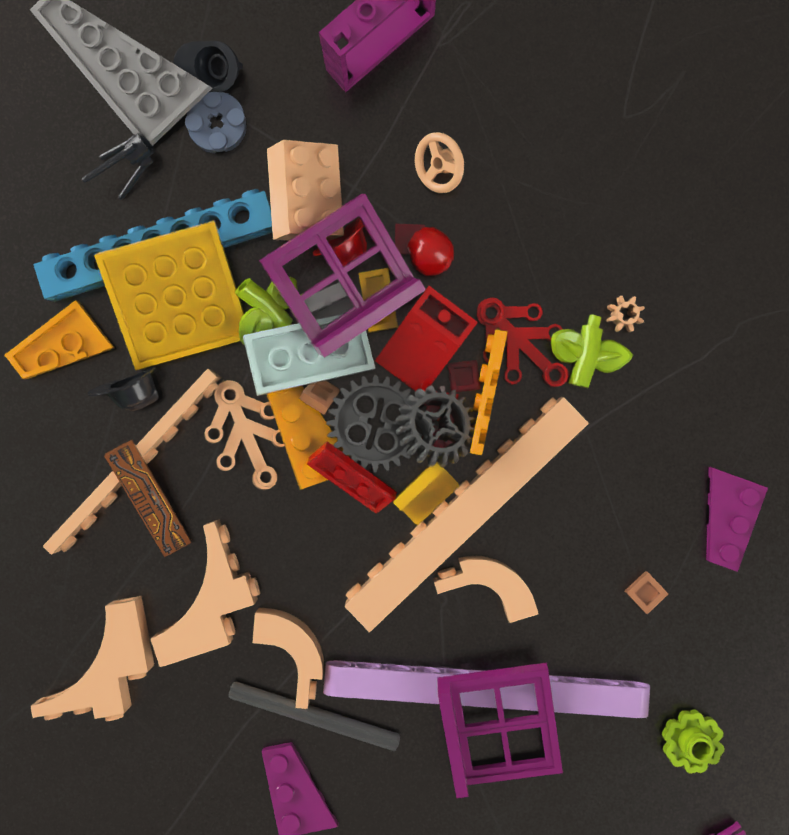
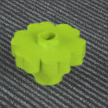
(692, 741)

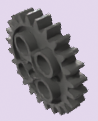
(348, 416)

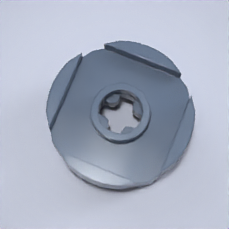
(218, 138)

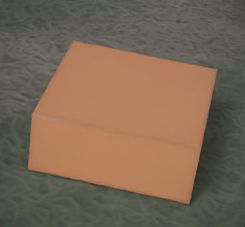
(319, 395)
(646, 592)

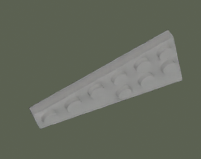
(131, 78)

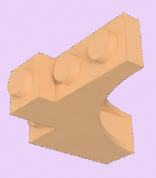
(221, 593)
(105, 686)

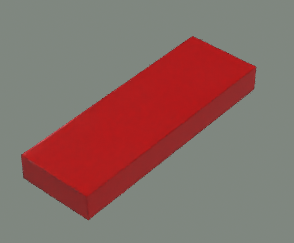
(351, 477)

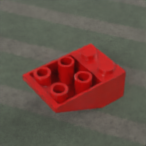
(426, 340)

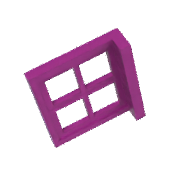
(365, 312)
(457, 731)

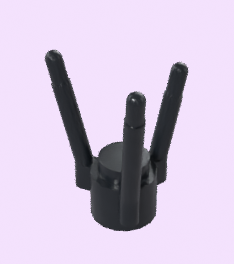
(135, 150)

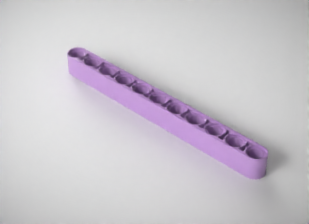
(420, 685)

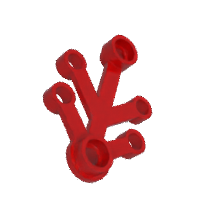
(518, 339)

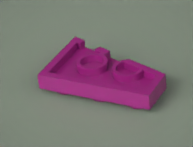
(732, 516)
(294, 796)

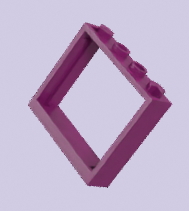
(372, 34)

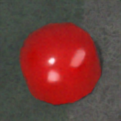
(431, 251)

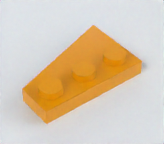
(59, 342)

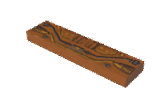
(147, 498)

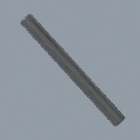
(314, 716)

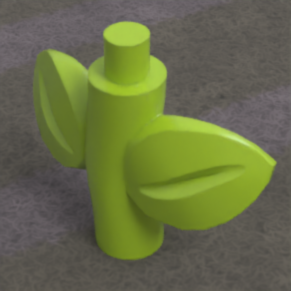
(267, 308)
(588, 352)

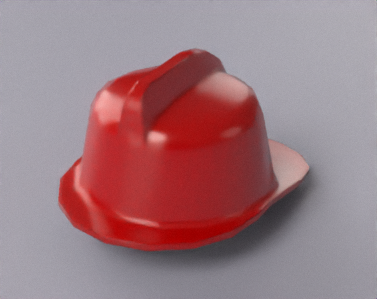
(350, 245)

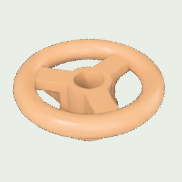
(443, 160)

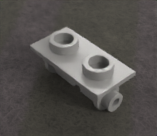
(329, 302)

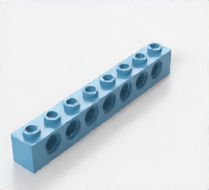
(53, 267)

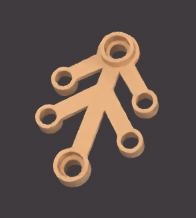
(244, 430)

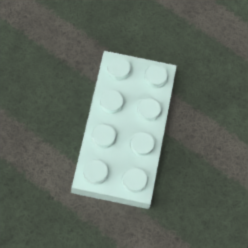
(287, 358)

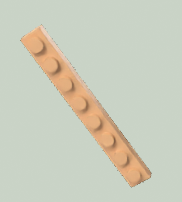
(105, 493)

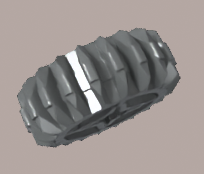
(459, 434)

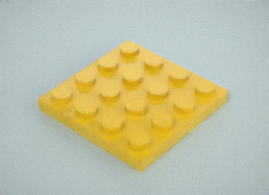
(172, 294)

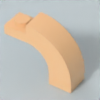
(486, 571)
(295, 637)

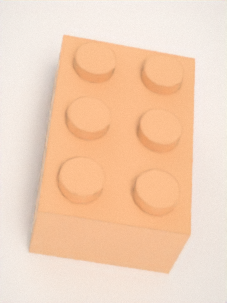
(302, 186)

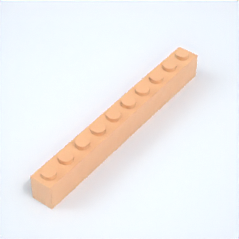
(464, 513)

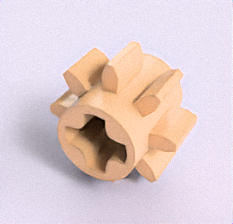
(633, 311)

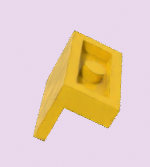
(426, 493)

